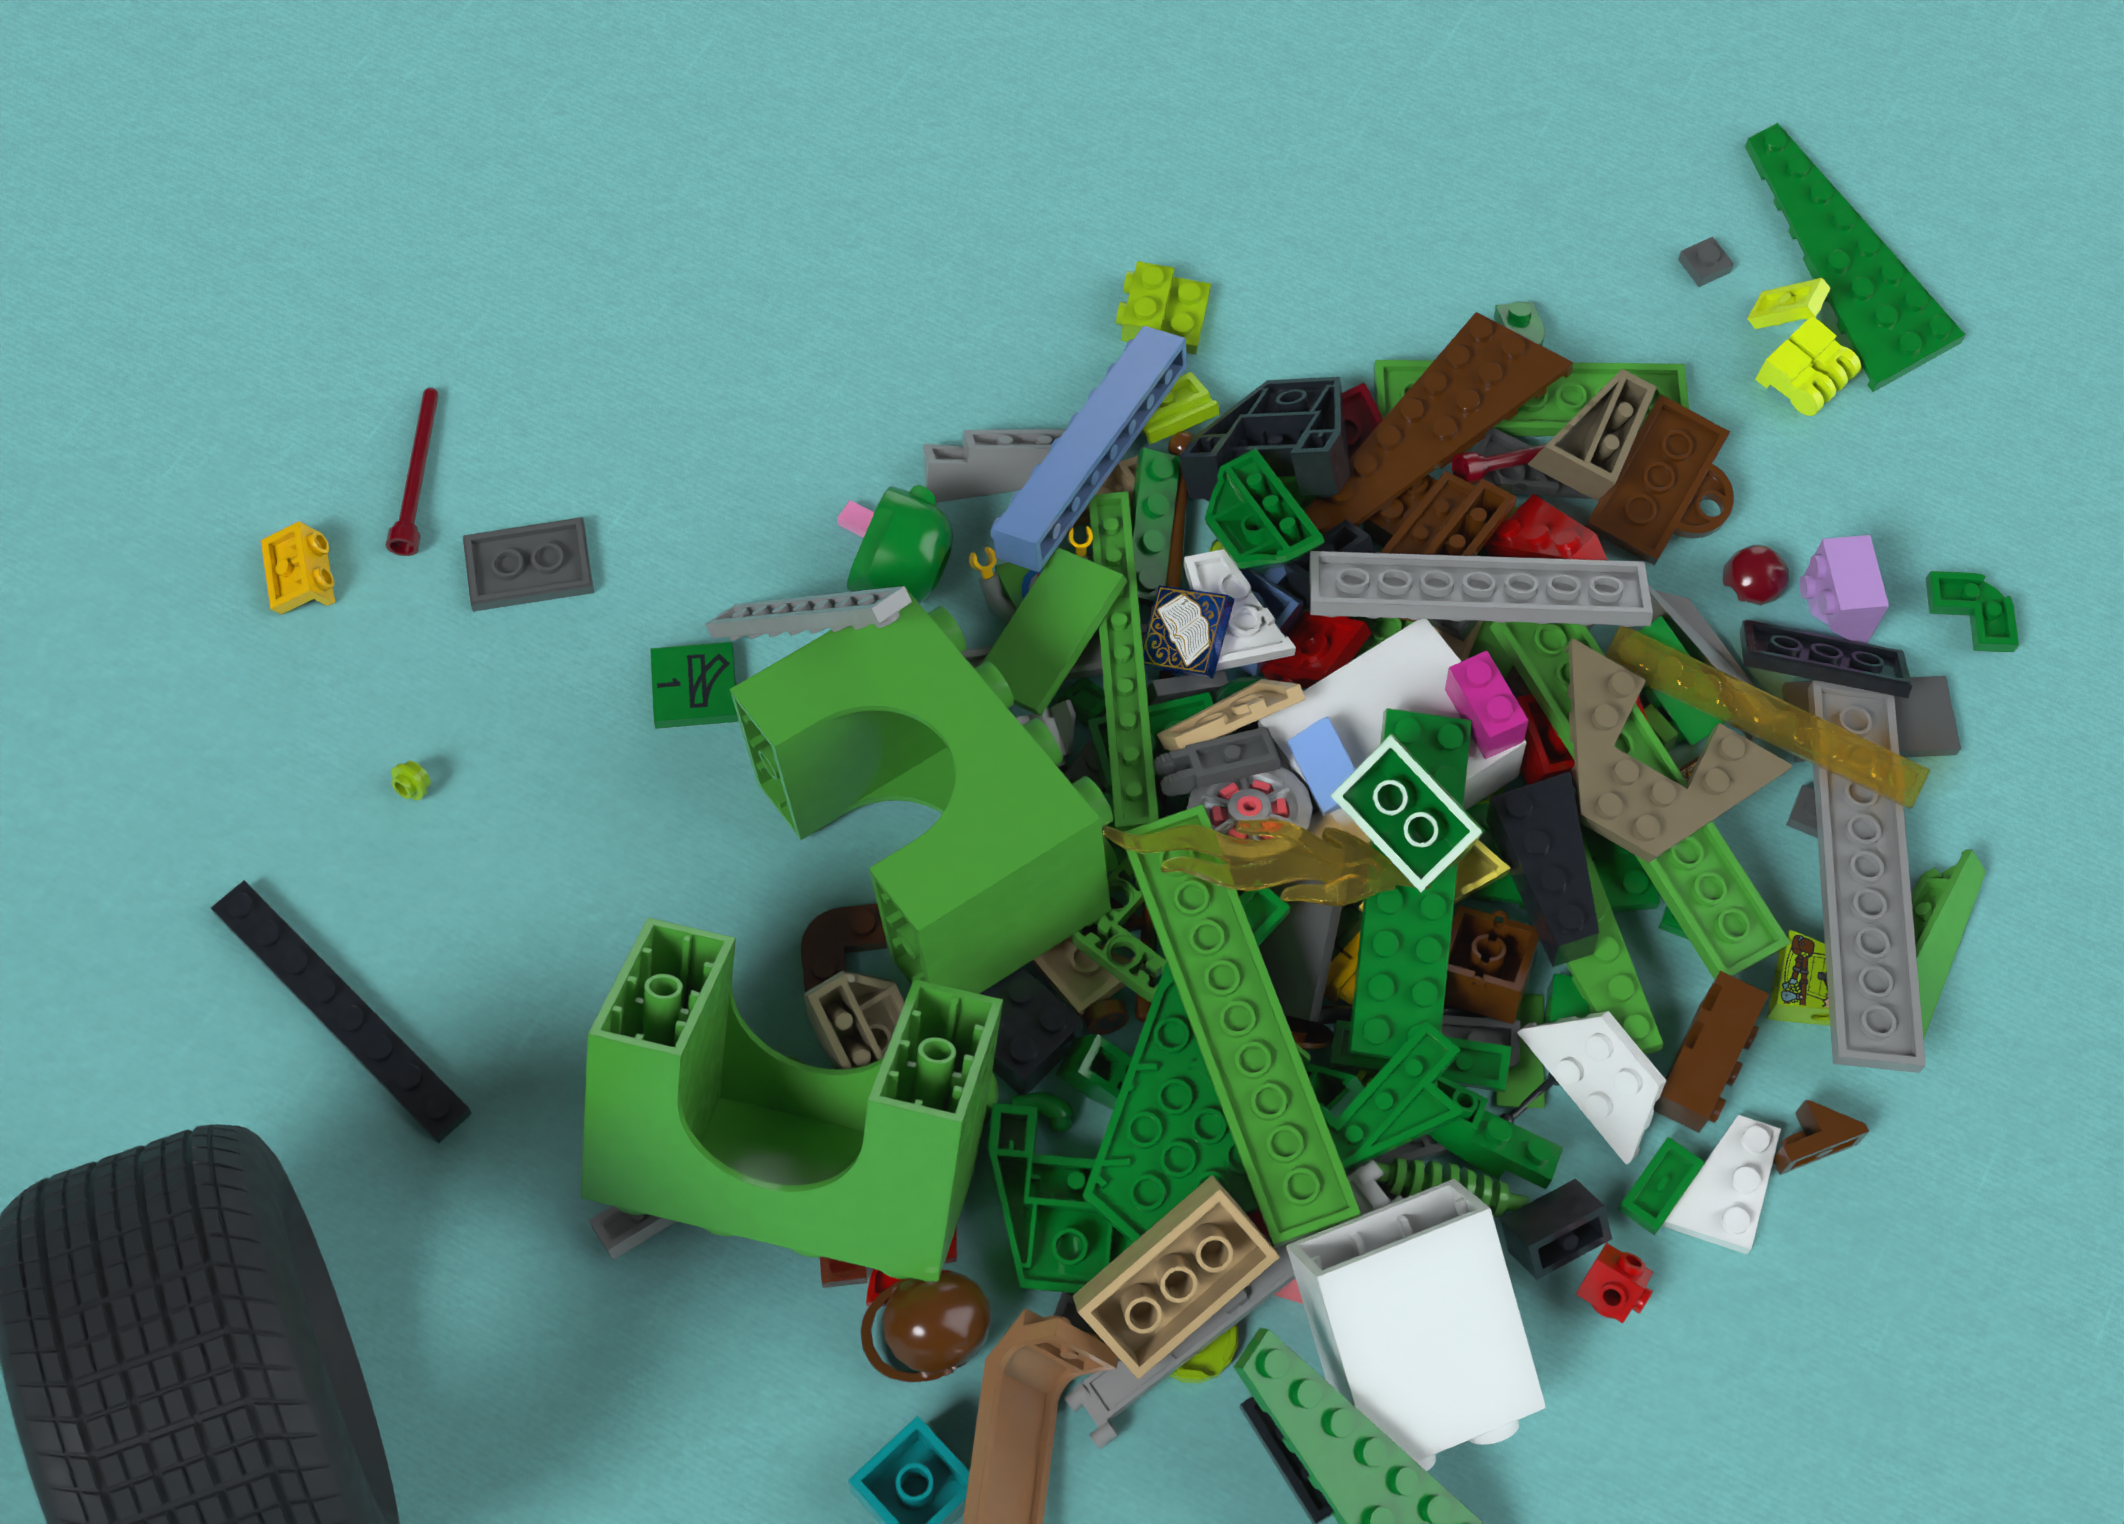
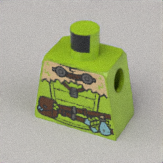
(1800, 983)

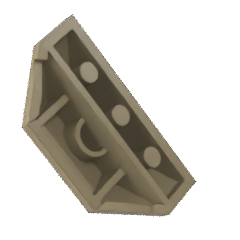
(854, 1017)

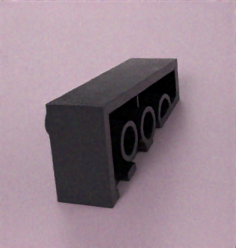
(1546, 853)

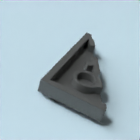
(1521, 478)

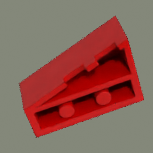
(1543, 532)

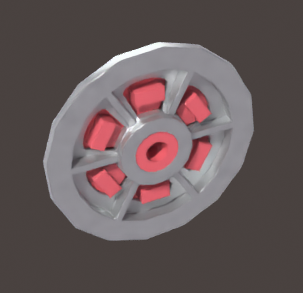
(1254, 797)

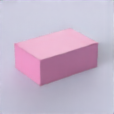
(855, 518)

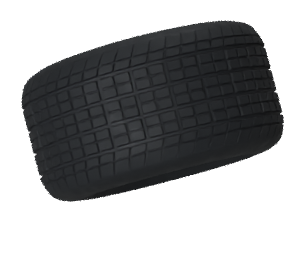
(183, 1345)

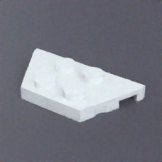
(1601, 1074)

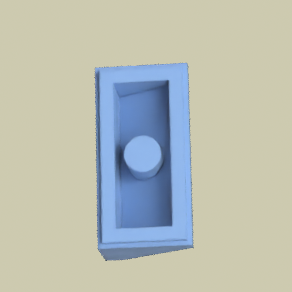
(1321, 762)

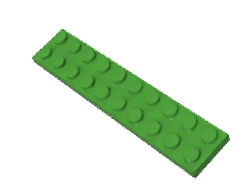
(1697, 876)
(1245, 1043)

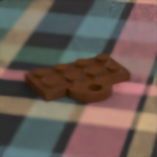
(1664, 483)

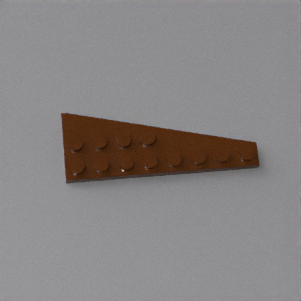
(1446, 412)

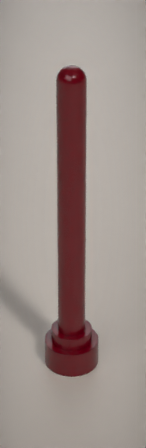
(1474, 466)
(403, 536)

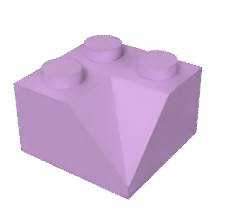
(1845, 587)

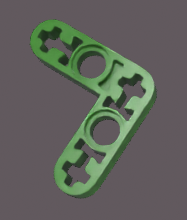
(1111, 924)

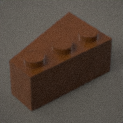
(1710, 1052)

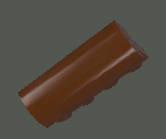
(1452, 519)

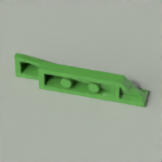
(1940, 915)

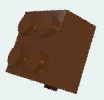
(1489, 963)

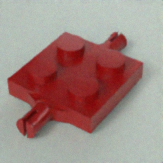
(1321, 648)

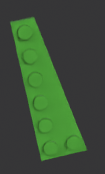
(1608, 975)

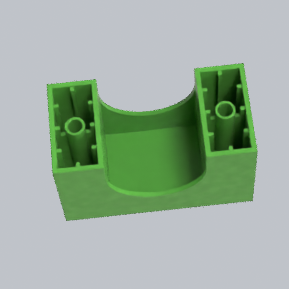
(912, 721)
(734, 1138)

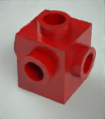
(1616, 1284)

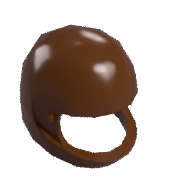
(929, 1326)

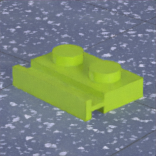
(1182, 408)

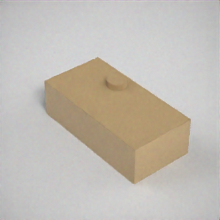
(1175, 1277)

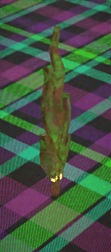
(1349, 868)

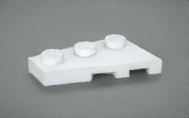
(1251, 628)
(1730, 1188)

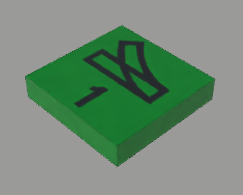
(693, 685)

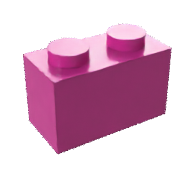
(1486, 699)

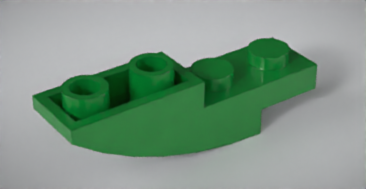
(1494, 1142)

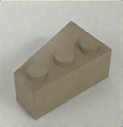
(1599, 438)

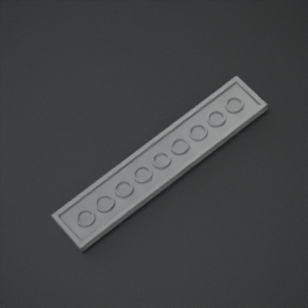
(1866, 898)

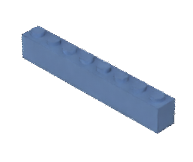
(1089, 449)

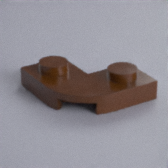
(837, 933)

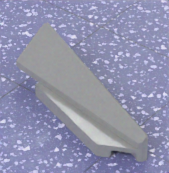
(986, 463)
(1696, 635)

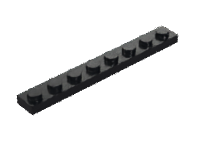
(341, 1011)

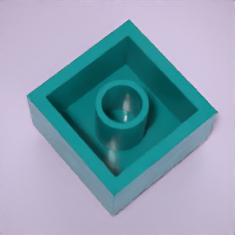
(912, 1480)

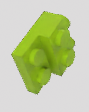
(1163, 304)

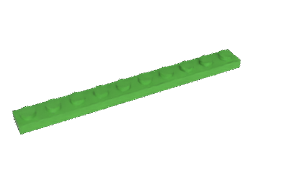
(1124, 668)

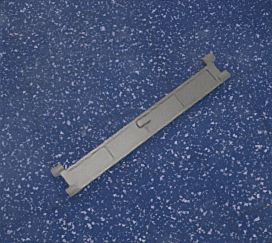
(1114, 1390)

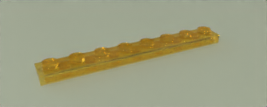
(1769, 717)

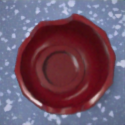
(1756, 574)

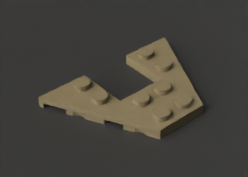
(1630, 799)

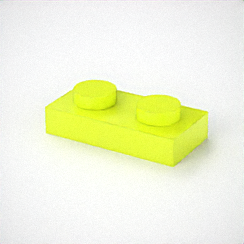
(1789, 303)

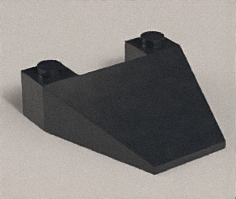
(1292, 426)

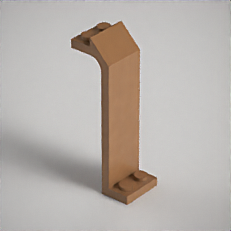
(1020, 1413)

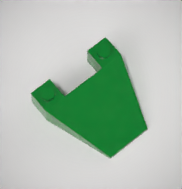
(1050, 1226)

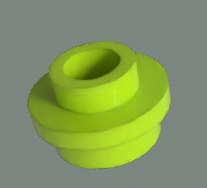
(410, 780)

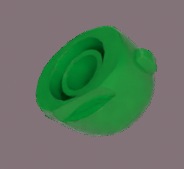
(903, 544)

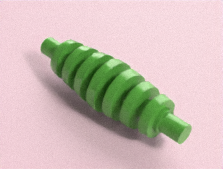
(1419, 1178)

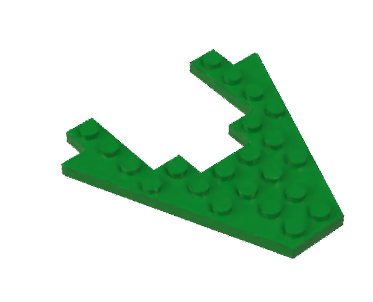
(1173, 1132)

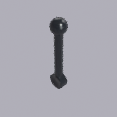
(1546, 1085)

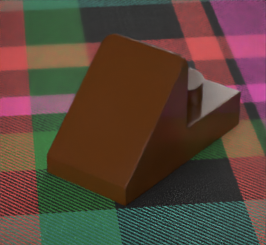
(1823, 1135)

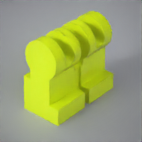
(1809, 367)

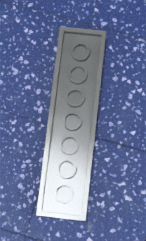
(1479, 588)

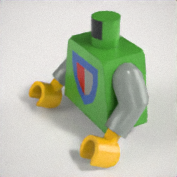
(1011, 582)

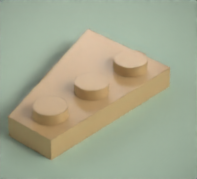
(1232, 713)

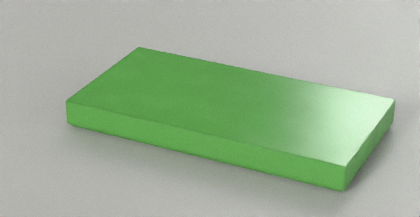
(1053, 627)

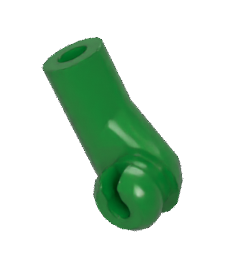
(1050, 1106)

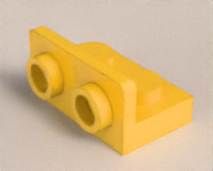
(297, 568)

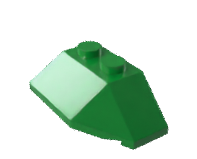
(1258, 516)

